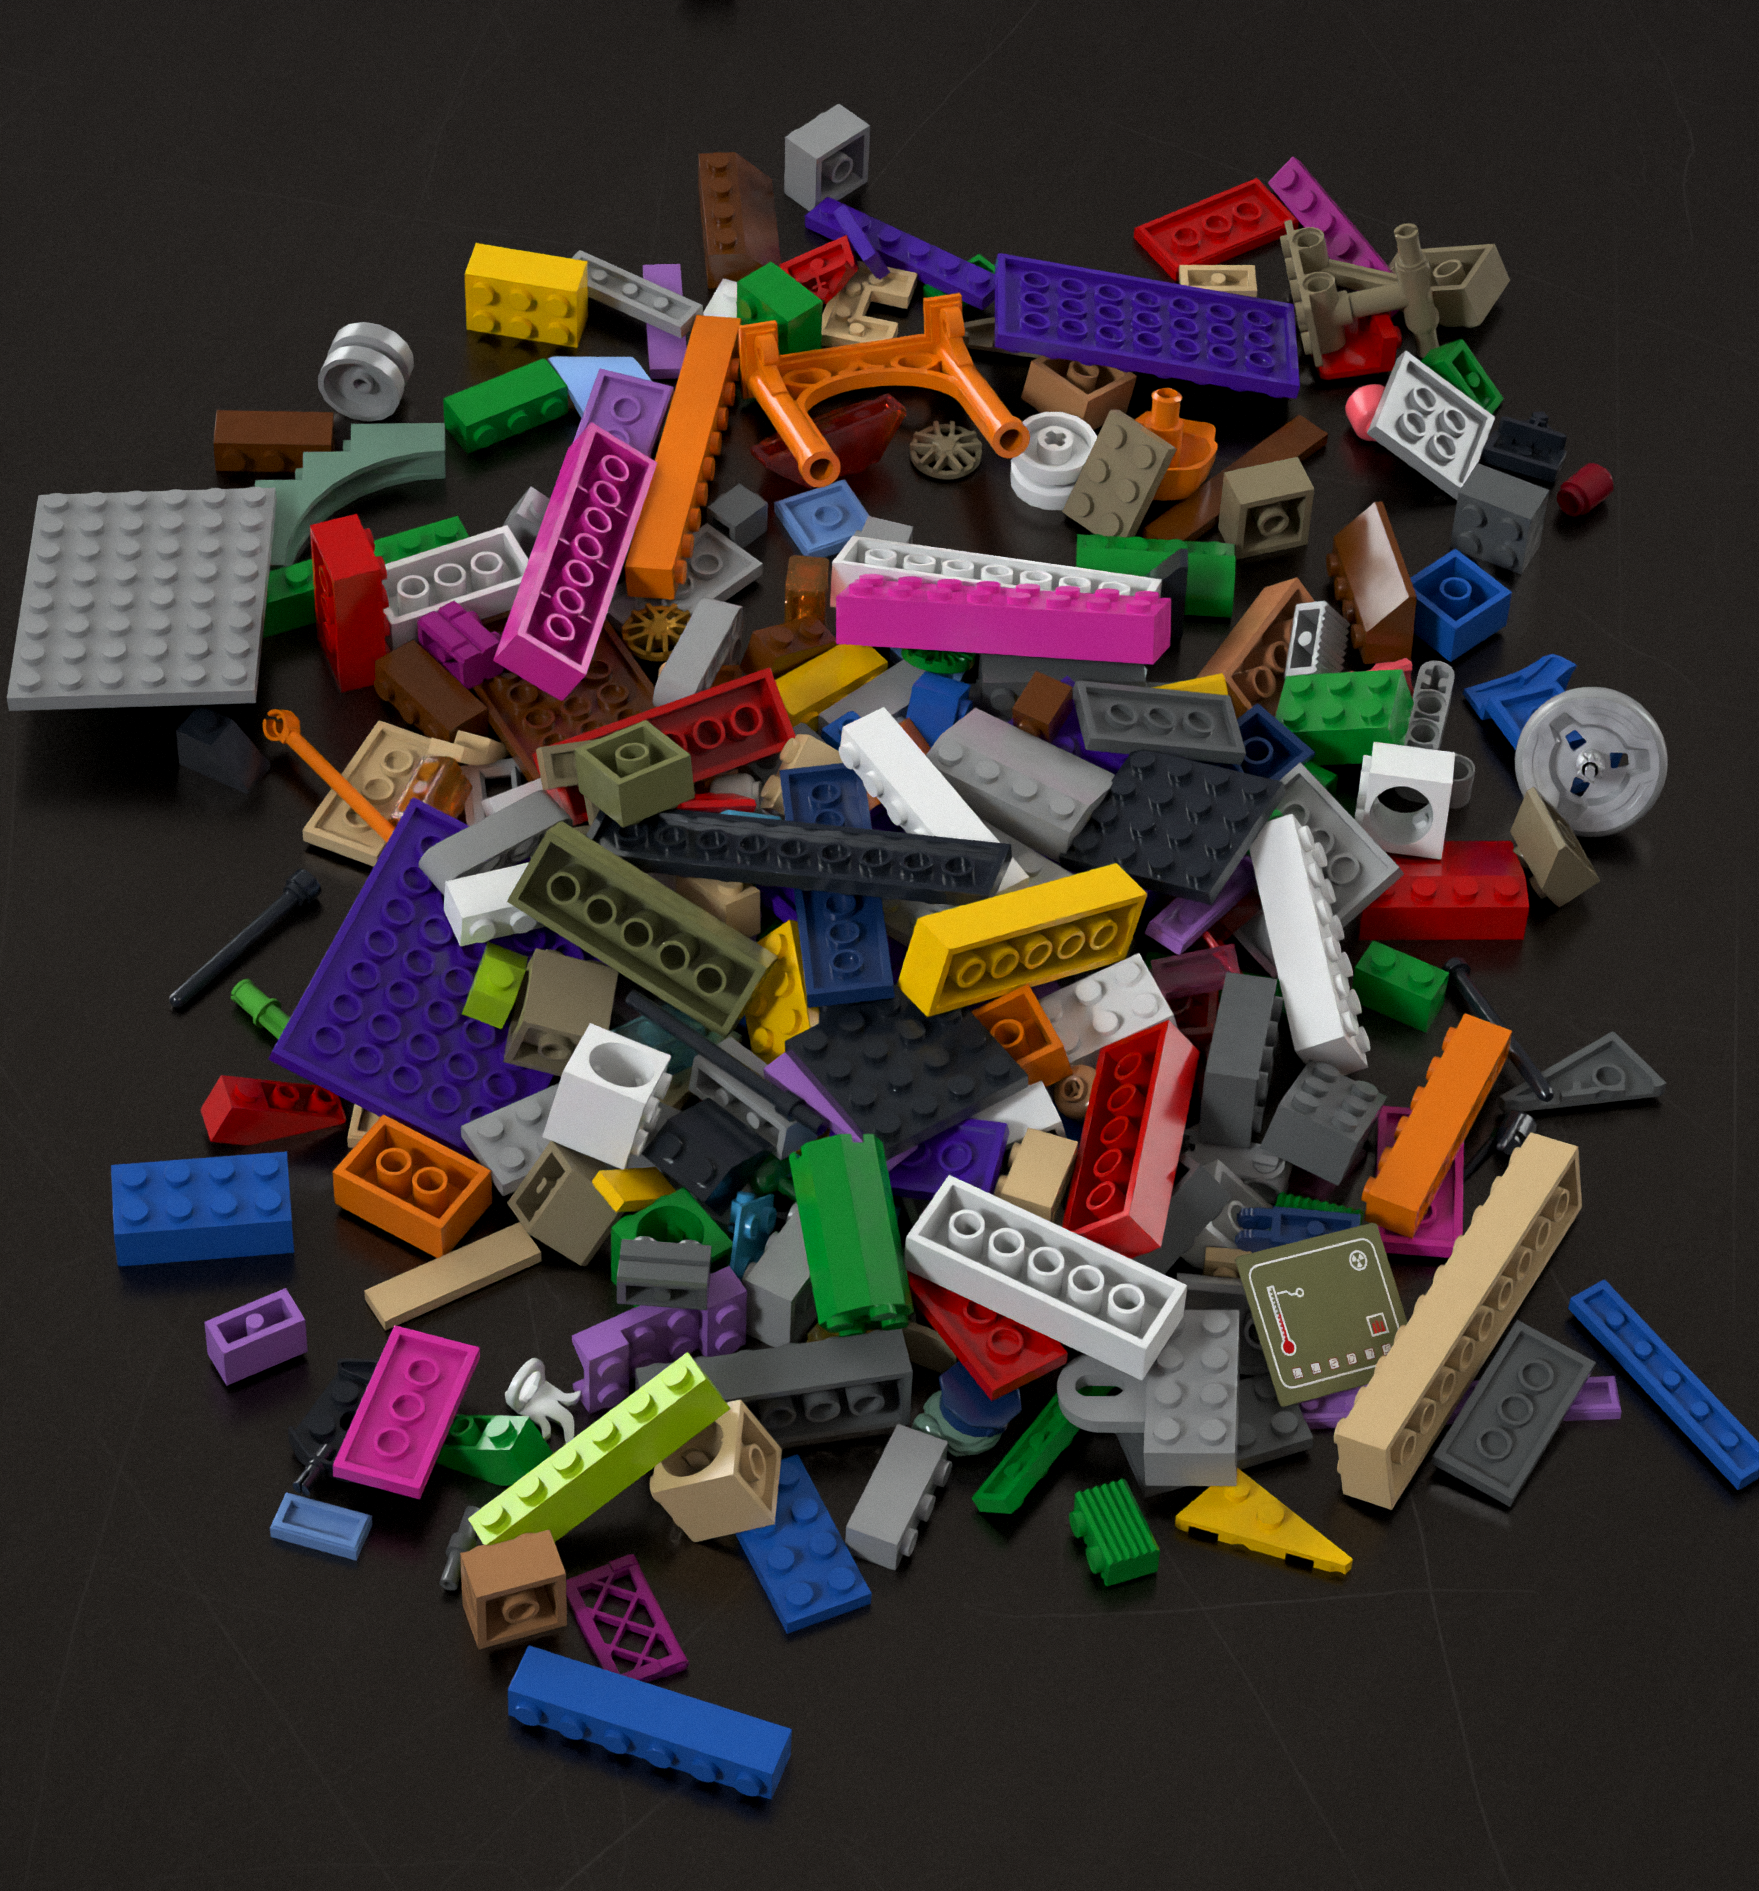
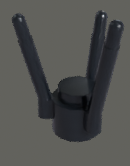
(1510, 1134)

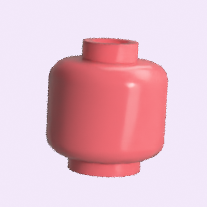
(1362, 407)

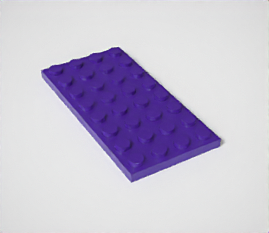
(1146, 326)

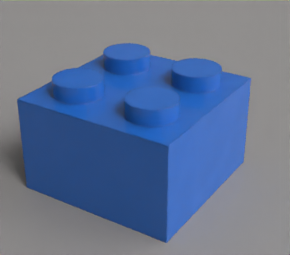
(1458, 605)

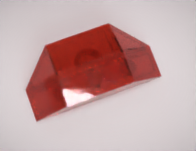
(854, 433)

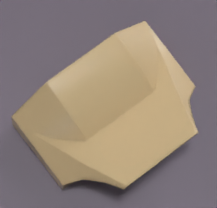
(1223, 278)

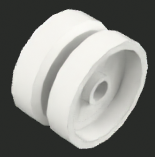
(1052, 460)

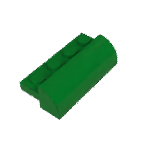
(1209, 566)

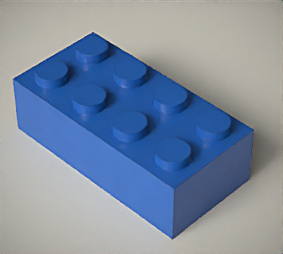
(202, 1209)

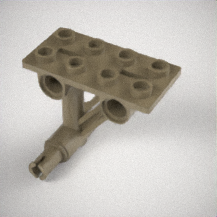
(1326, 311)

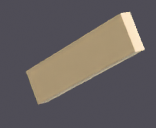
(452, 1276)

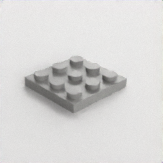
(1430, 424)

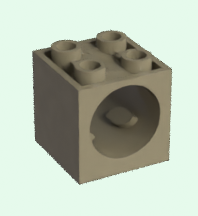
(555, 1009)

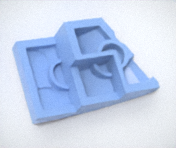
(581, 372)

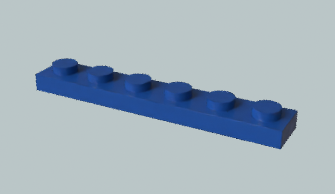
(1668, 1382)

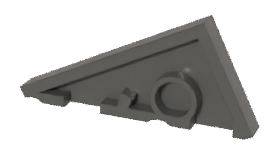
(1593, 1075)

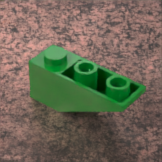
(493, 1447)

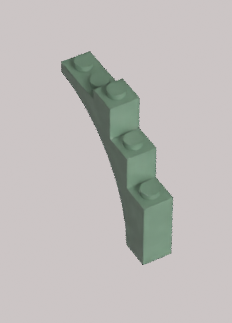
(330, 480)

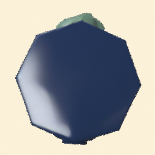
(966, 1414)

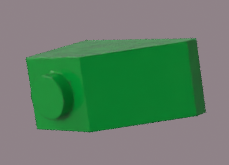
(1463, 371)

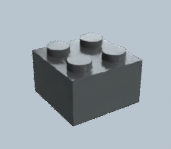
(1499, 518)

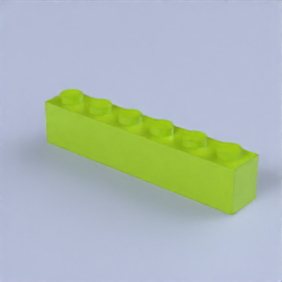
(605, 1456)

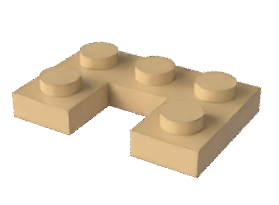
(845, 314)

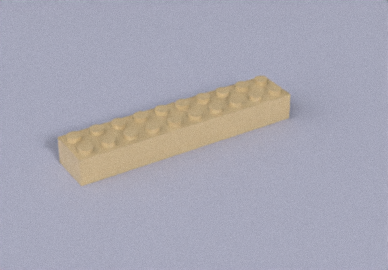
(1458, 1321)

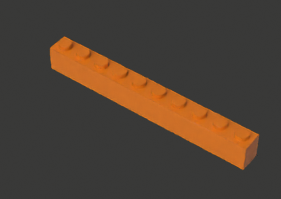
(685, 460)

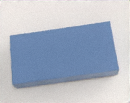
(321, 1526)

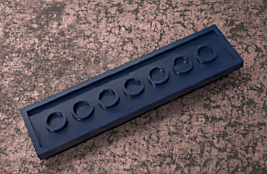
(838, 933)

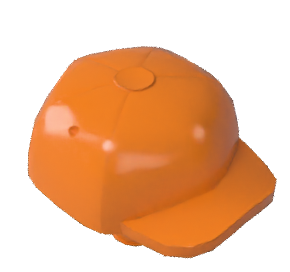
(1193, 442)

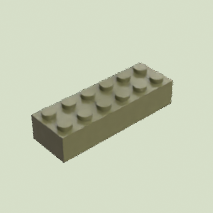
(642, 929)

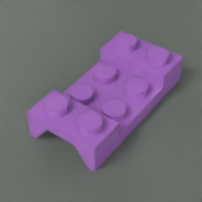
(658, 1336)

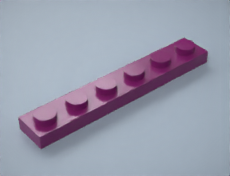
(1318, 210)

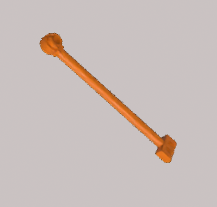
(288, 733)

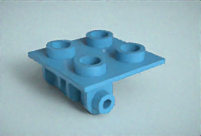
(751, 1231)

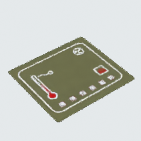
(1323, 1311)

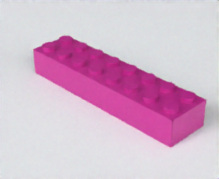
(575, 562)
(1004, 619)

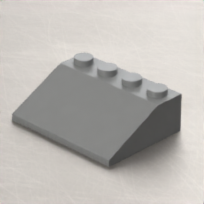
(1020, 781)

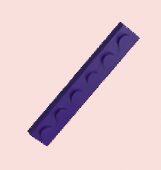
(911, 254)

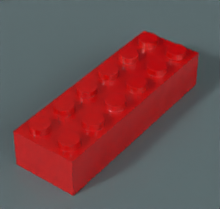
(717, 727)
(1132, 1140)

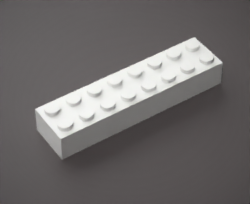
(932, 564)

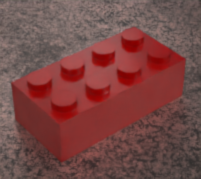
(349, 600)

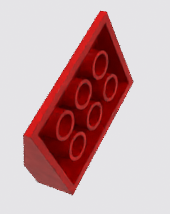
(1465, 895)

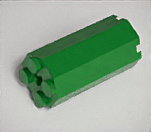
(851, 1235)

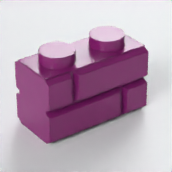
(460, 644)

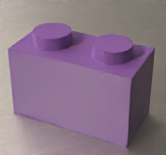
(256, 1336)

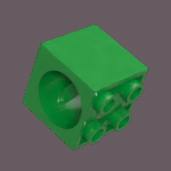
(672, 1220)

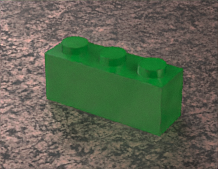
(505, 405)

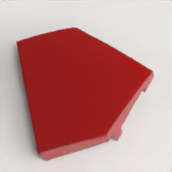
(824, 269)

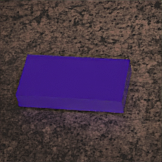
(861, 242)

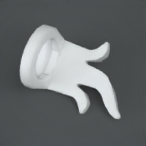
(541, 1401)

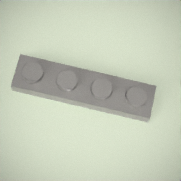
(639, 297)

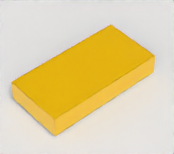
(632, 1188)

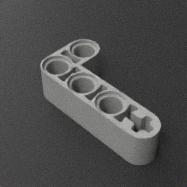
(705, 645)
(1427, 726)
(494, 841)

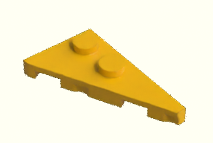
(1262, 1523)

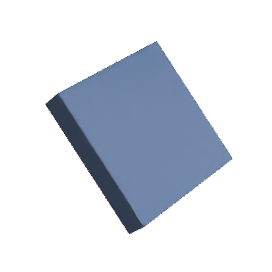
(822, 518)

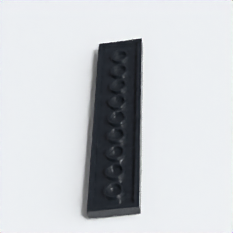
(808, 856)

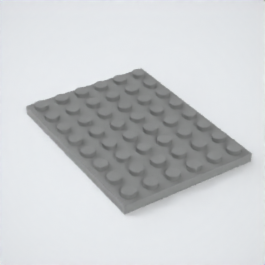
(144, 599)

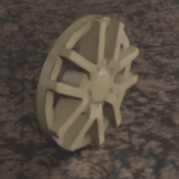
(945, 450)

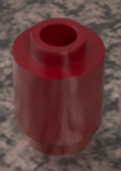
(1585, 490)

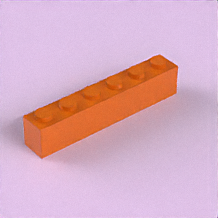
(1437, 1125)

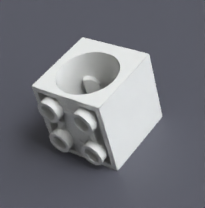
(1422, 769)
(608, 1097)

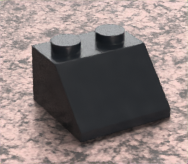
(708, 1153)

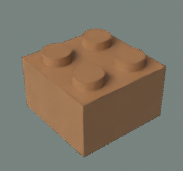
(1077, 389)
(513, 1589)

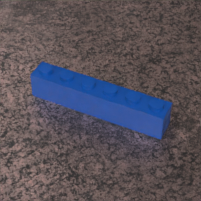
(649, 1722)

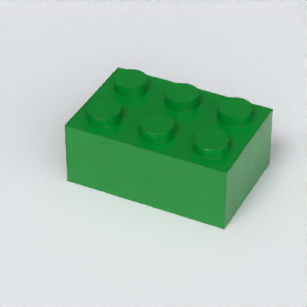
(1346, 712)

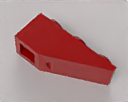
(266, 1110)

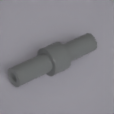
(459, 1542)

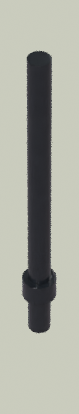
(786, 1103)

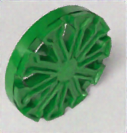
(939, 661)

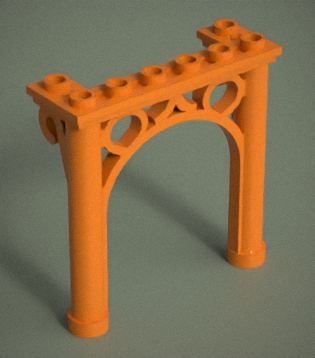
(934, 360)

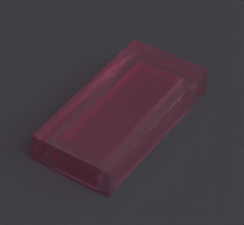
(1194, 971)

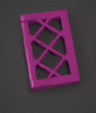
(602, 1580)

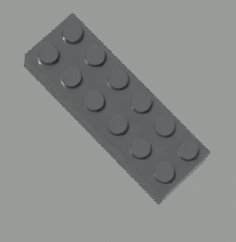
(815, 1385)

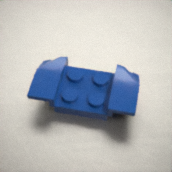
(1518, 695)

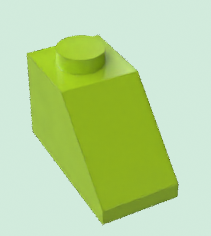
(495, 985)

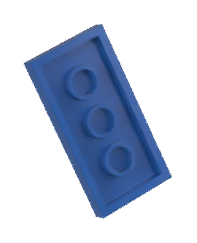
(803, 1556)

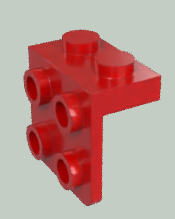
(1368, 349)

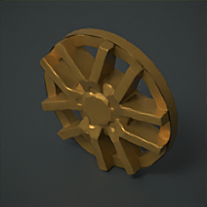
(655, 633)

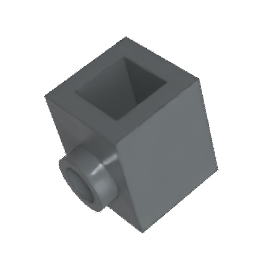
(739, 515)

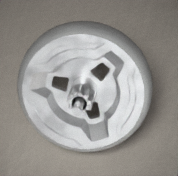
(1608, 724)

